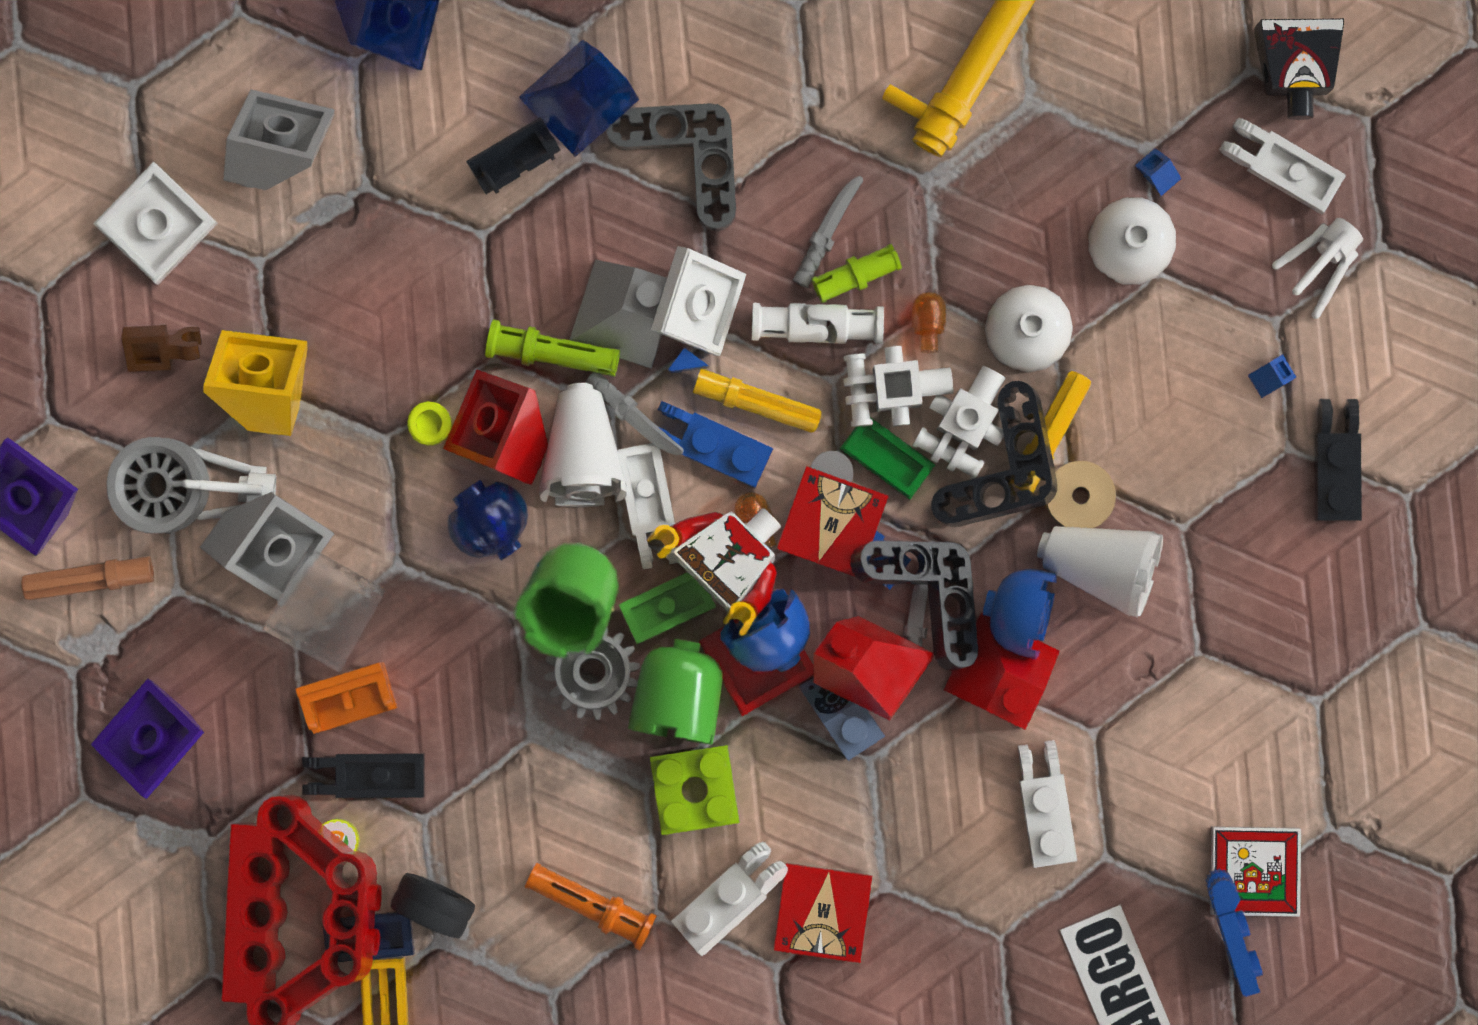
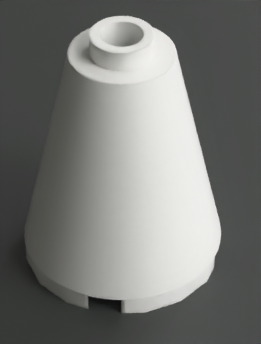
(581, 452)
(1104, 563)

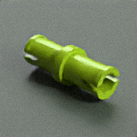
(856, 273)

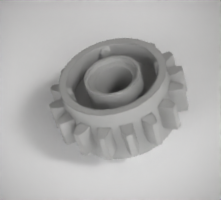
(597, 695)

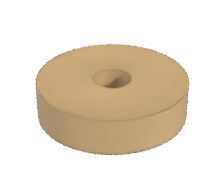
(1100, 495)

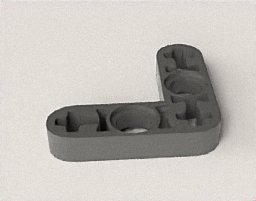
(703, 144)

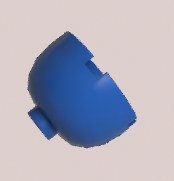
(1020, 610)
(774, 636)

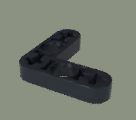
(1021, 466)
(934, 574)

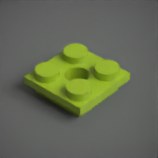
(678, 813)

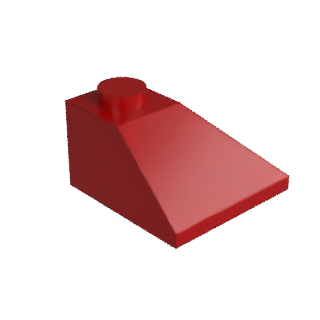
(500, 428)
(869, 665)
(1003, 681)

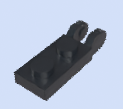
(1338, 465)
(370, 775)

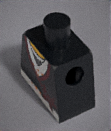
(1299, 60)

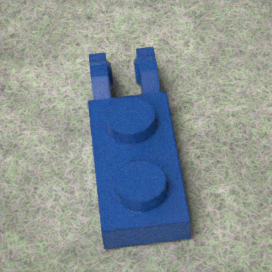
(719, 446)
(1233, 928)

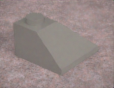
(273, 139)
(621, 311)
(265, 542)

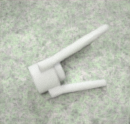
(1336, 245)
(248, 488)

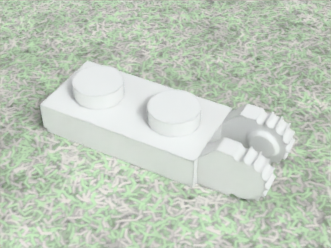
(1286, 166)
(646, 496)
(1046, 810)
(729, 899)

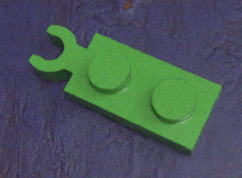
(665, 607)

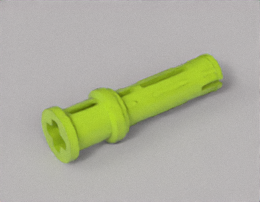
(532, 347)

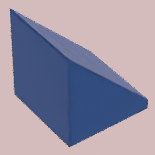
(1158, 171)
(687, 362)
(1272, 376)

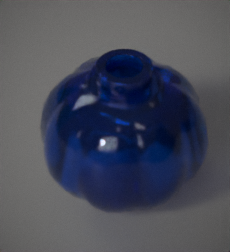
(488, 520)

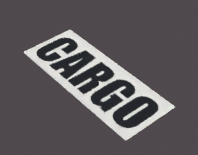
(1113, 970)

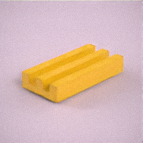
(382, 965)

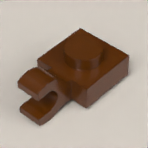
(154, 350)

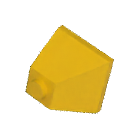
(258, 380)

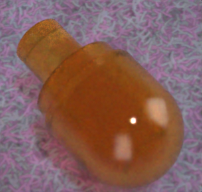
(929, 319)
(748, 506)

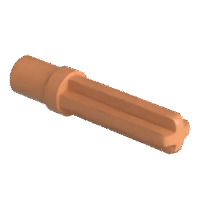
(107, 575)

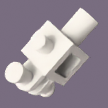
(896, 386)
(967, 421)

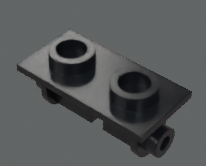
(513, 155)

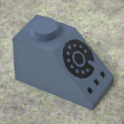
(845, 721)

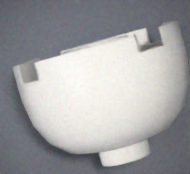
(1132, 240)
(1028, 328)

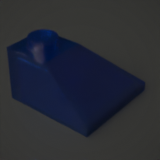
(390, 28)
(580, 97)

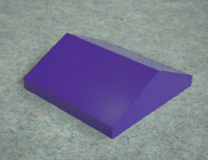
(31, 498)
(147, 738)

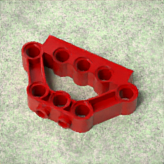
(243, 932)

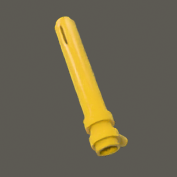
(952, 106)

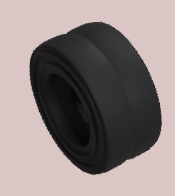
(432, 905)

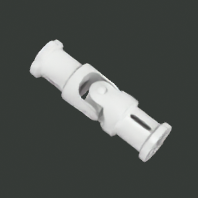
(791, 323)

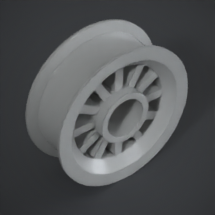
(119, 485)

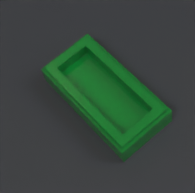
(888, 458)

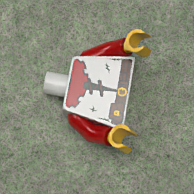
(726, 559)

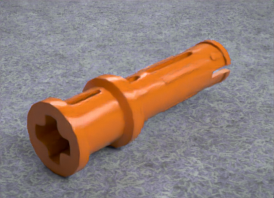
(543, 879)

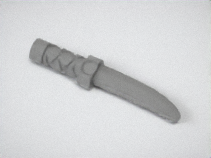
(821, 239)
(626, 410)
(914, 630)

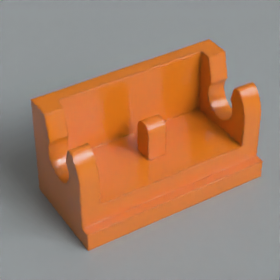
(346, 698)

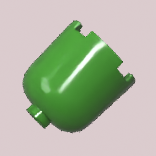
(568, 600)
(678, 692)

